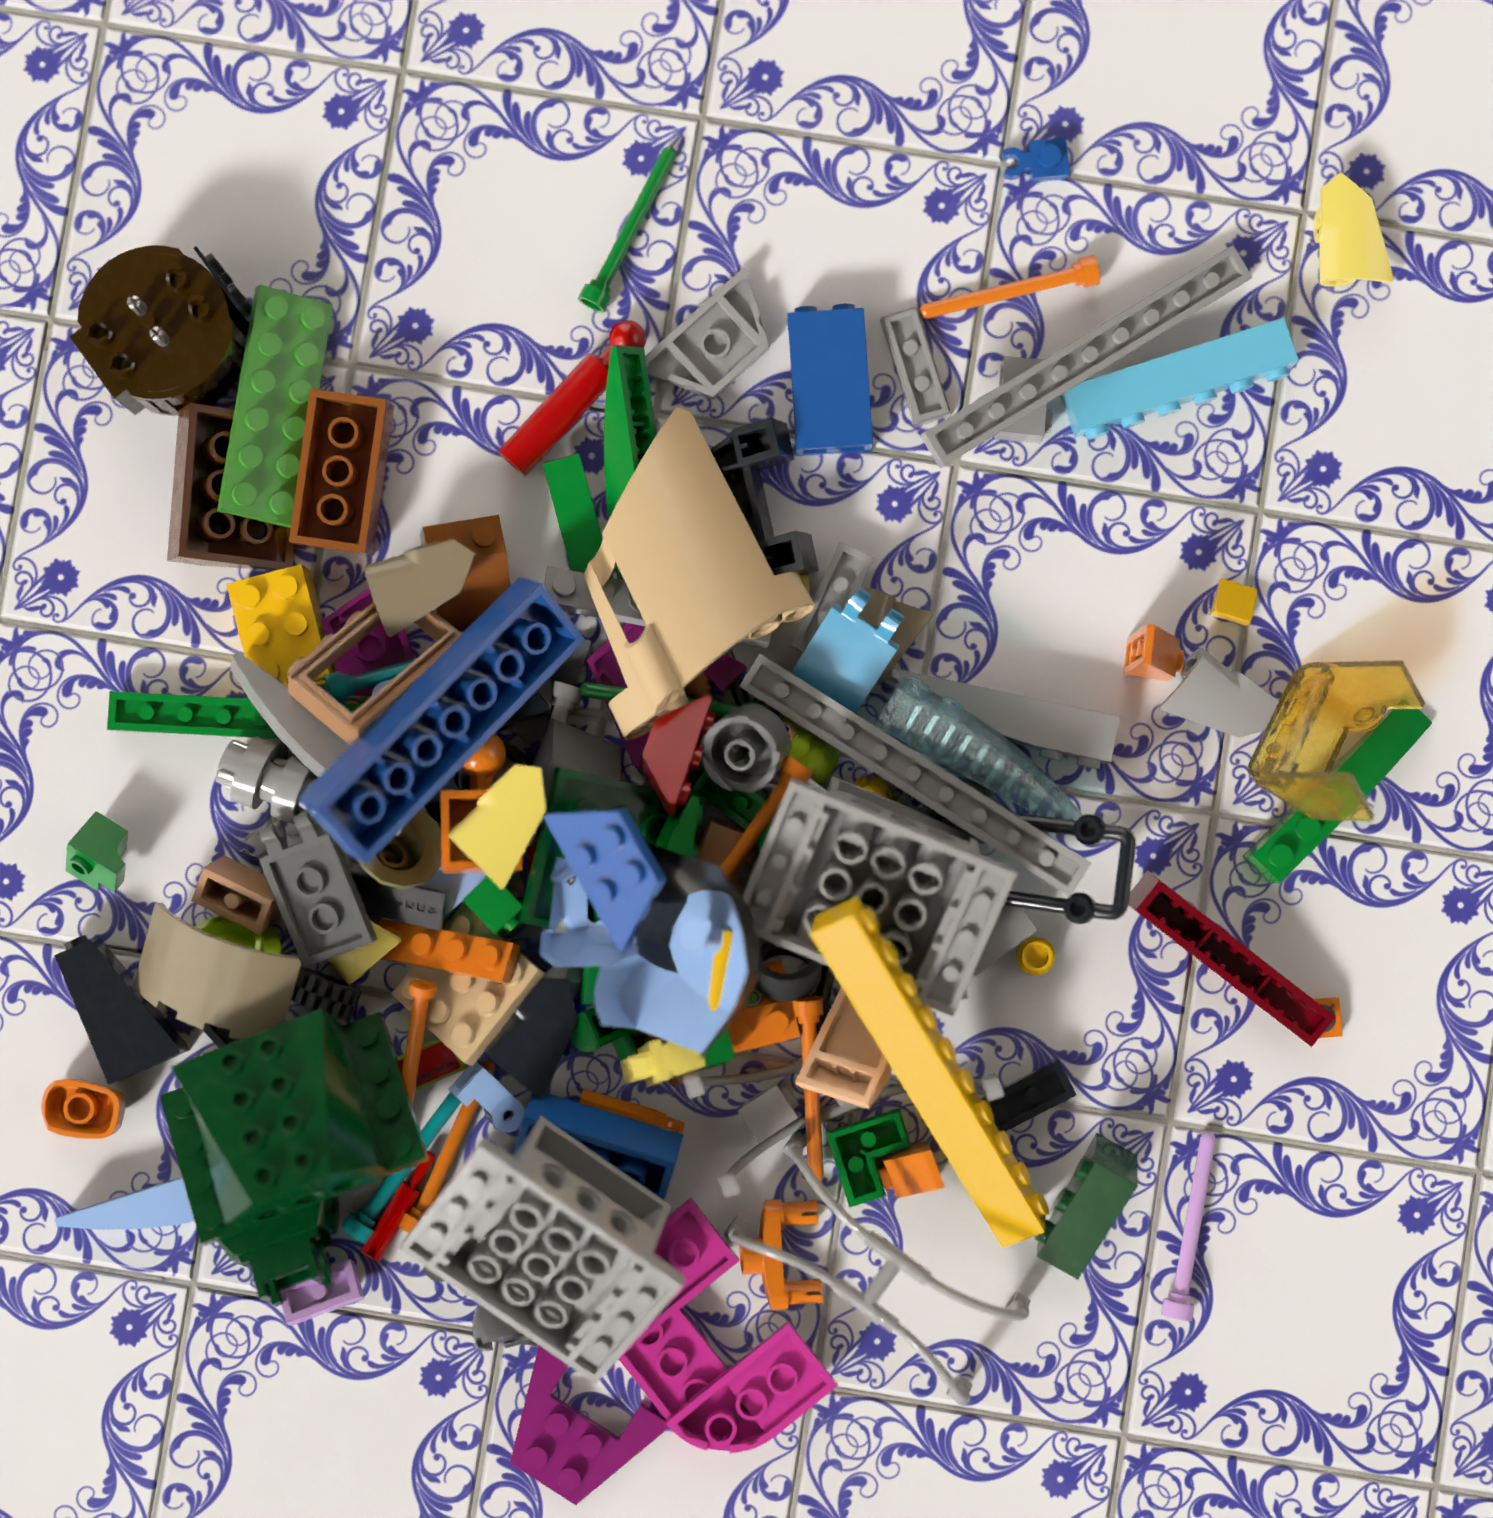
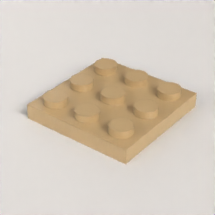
(469, 1009)

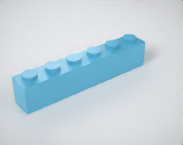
(1180, 378)

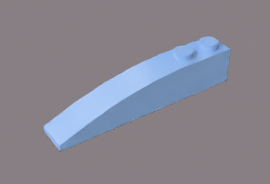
(146, 1208)

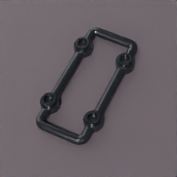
(1081, 907)

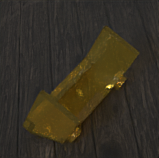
(1311, 726)

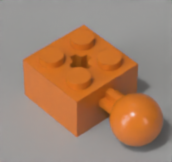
(460, 803)

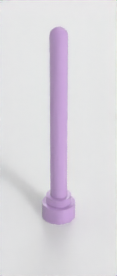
(1178, 1303)

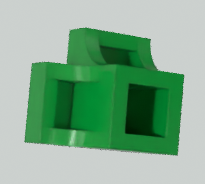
(96, 853)

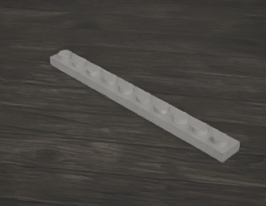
(1085, 357)
(915, 775)

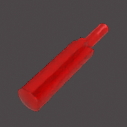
(394, 1213)

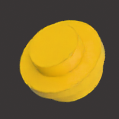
(1035, 956)

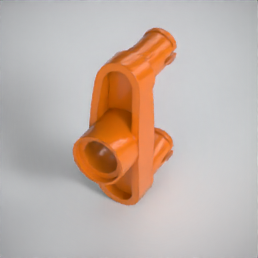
(772, 1220)

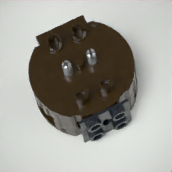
(163, 329)

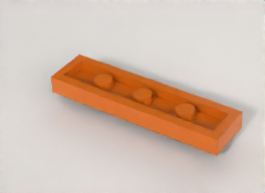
(452, 952)

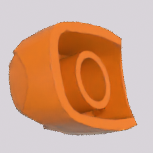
(82, 1109)

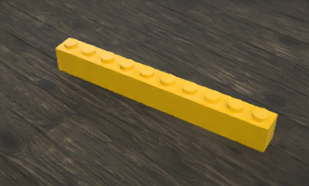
(930, 1071)

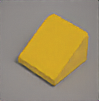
(1234, 602)

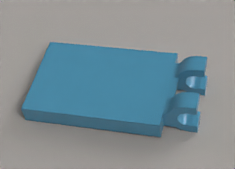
(848, 652)

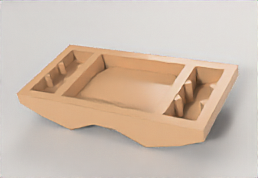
(845, 1058)

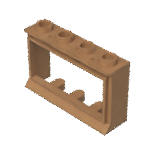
(332, 647)

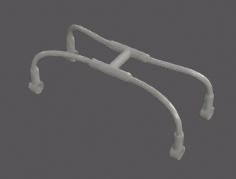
(694, 1084)
(896, 1260)

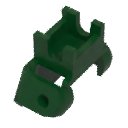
(285, 1249)

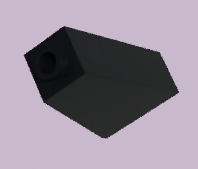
(119, 1022)

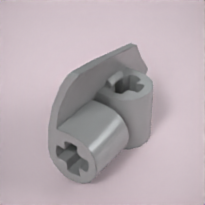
(1219, 697)

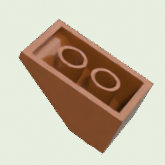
(488, 571)

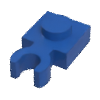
(1044, 160)

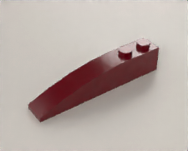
(1229, 958)

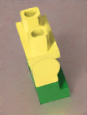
(669, 1060)

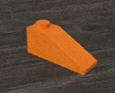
(1153, 654)

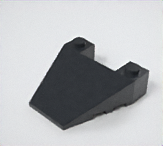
(740, 460)

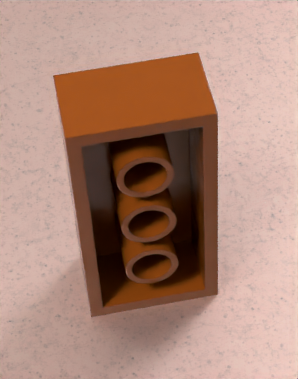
(341, 472)

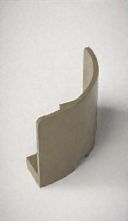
(213, 978)

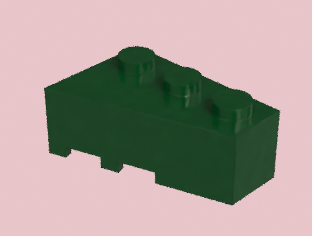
(1088, 1206)

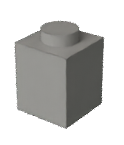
(769, 1111)

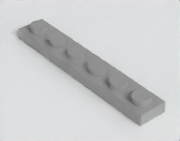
(573, 596)

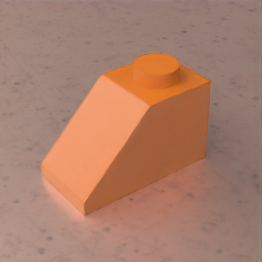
(911, 1171)

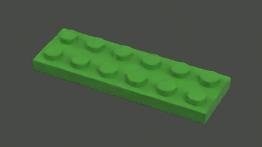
(269, 418)

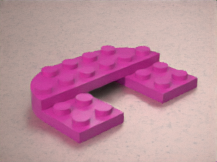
(686, 1377)

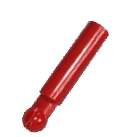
(567, 402)

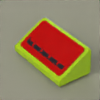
(435, 1063)

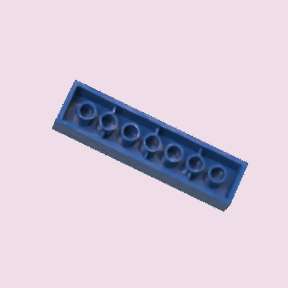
(442, 719)

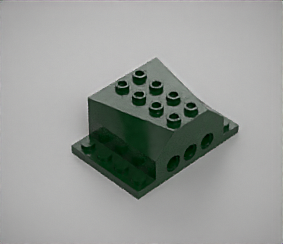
(289, 1120)

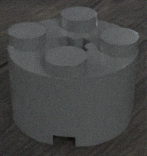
(758, 731)

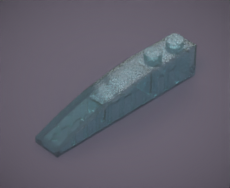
(970, 747)

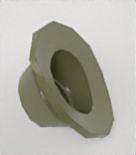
(411, 856)

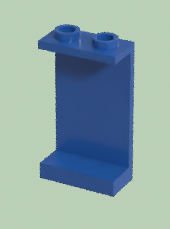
(830, 380)

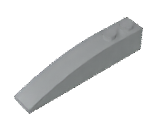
(1033, 722)
(295, 725)

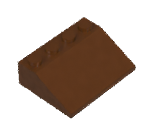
(196, 528)

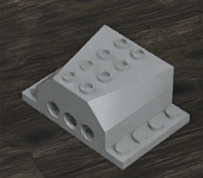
(911, 869)
(551, 1246)

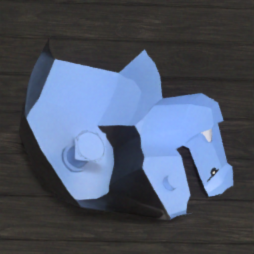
(666, 972)

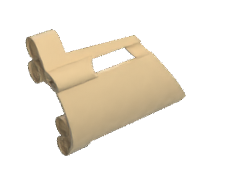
(689, 573)

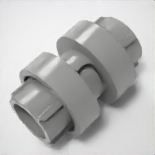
(260, 774)

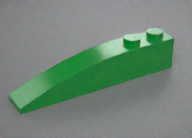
(627, 420)
(1369, 762)

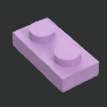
(314, 1299)

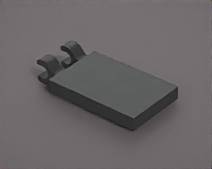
(314, 891)

